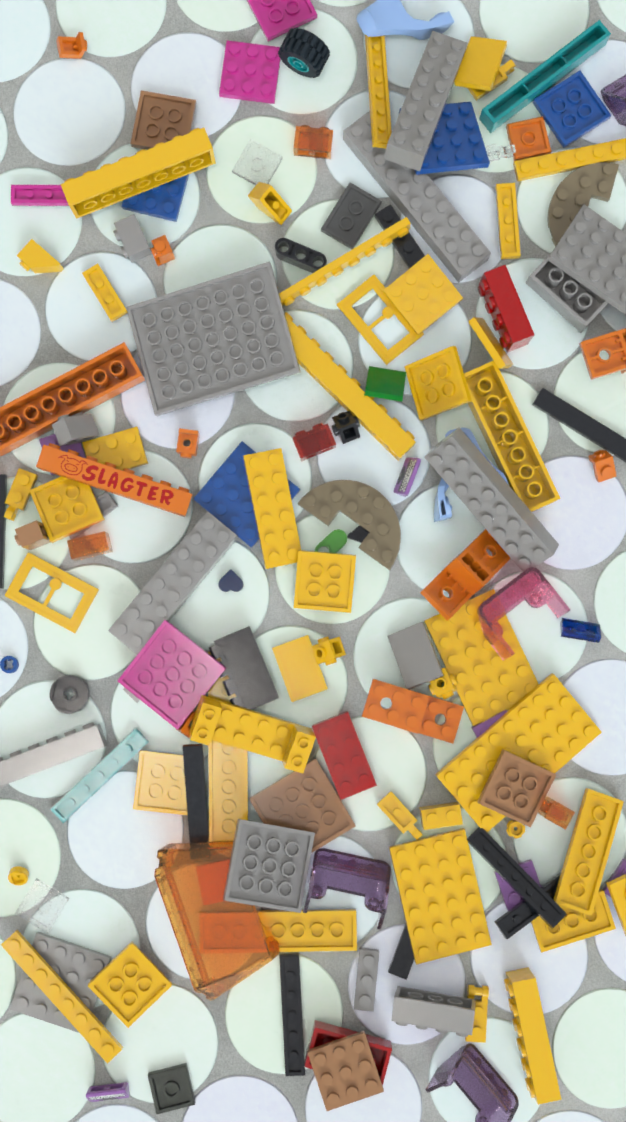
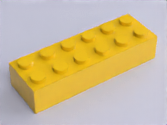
(532, 1035)

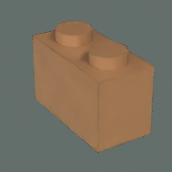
(31, 535)

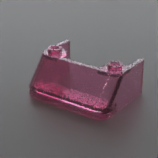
(527, 586)

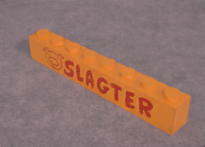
(113, 480)

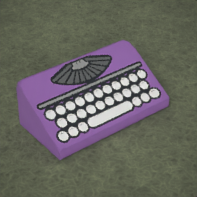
(407, 476)
(108, 1092)

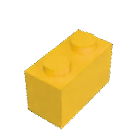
(440, 815)

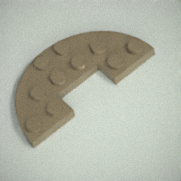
(577, 189)
(364, 507)

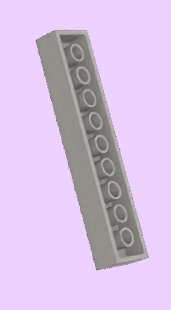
(421, 203)

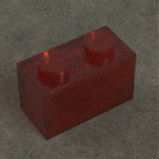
(314, 441)

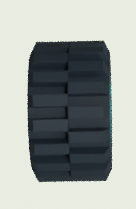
(304, 52)

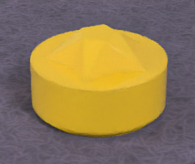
(18, 875)

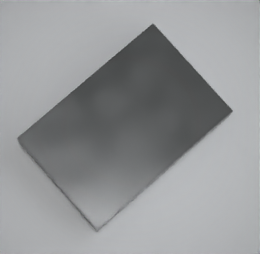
(351, 216)

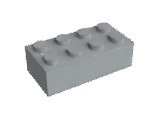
(566, 295)
(433, 1011)

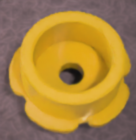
(515, 833)

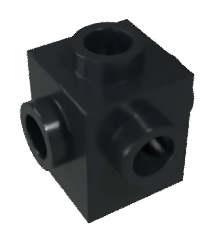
(346, 427)

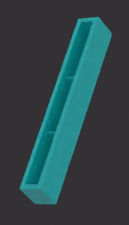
(544, 76)

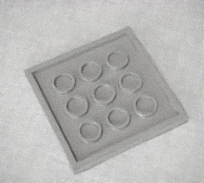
(268, 866)
(76, 968)

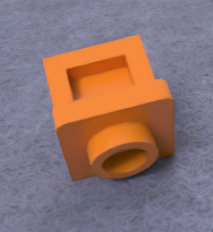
(71, 46)
(603, 465)

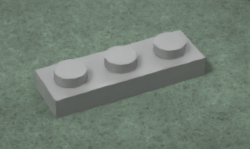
(366, 979)

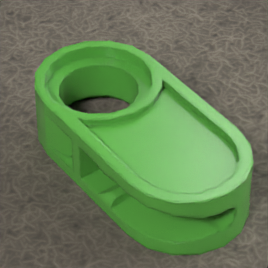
(333, 541)

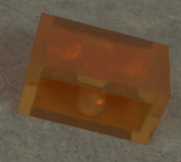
(313, 142)
(89, 546)
(556, 812)

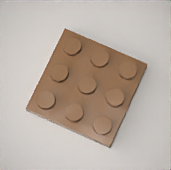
(161, 119)
(516, 788)
(345, 1070)

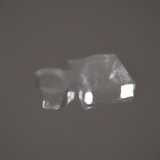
(497, 152)

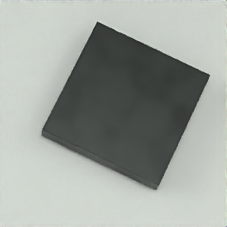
(171, 1088)

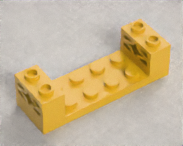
(252, 732)

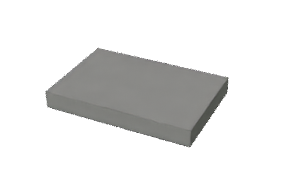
(415, 655)

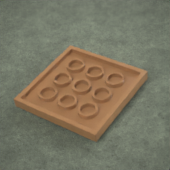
(306, 804)

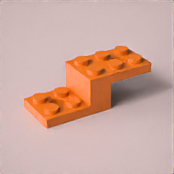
(614, 344)
(465, 575)
(412, 711)

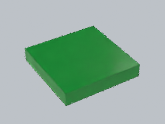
(385, 383)

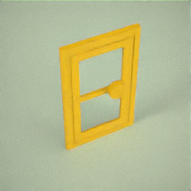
(385, 354)
(59, 576)

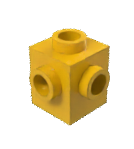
(328, 650)
(448, 688)

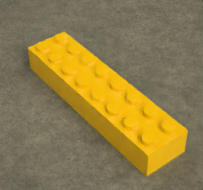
(139, 172)
(509, 437)

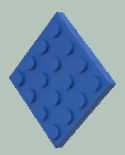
(456, 142)
(229, 496)

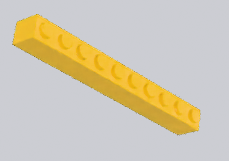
(348, 393)

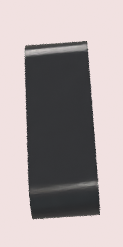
(294, 249)

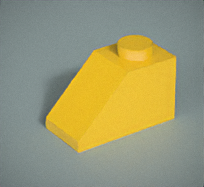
(270, 202)
(37, 259)

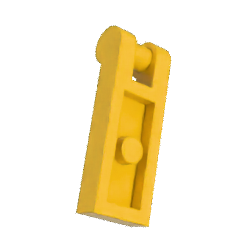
(480, 1016)

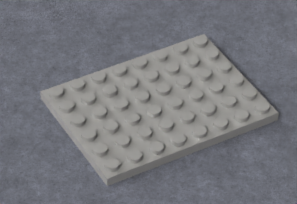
(213, 339)

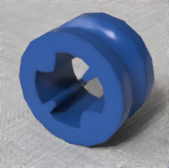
(3, 664)

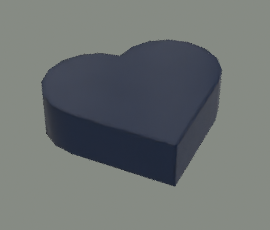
(231, 581)

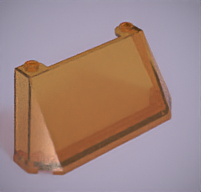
(216, 937)

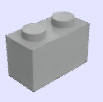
(132, 237)
(75, 429)

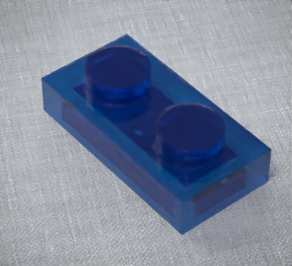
(580, 630)

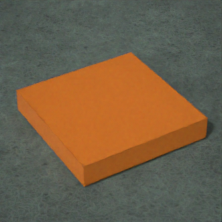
(529, 138)

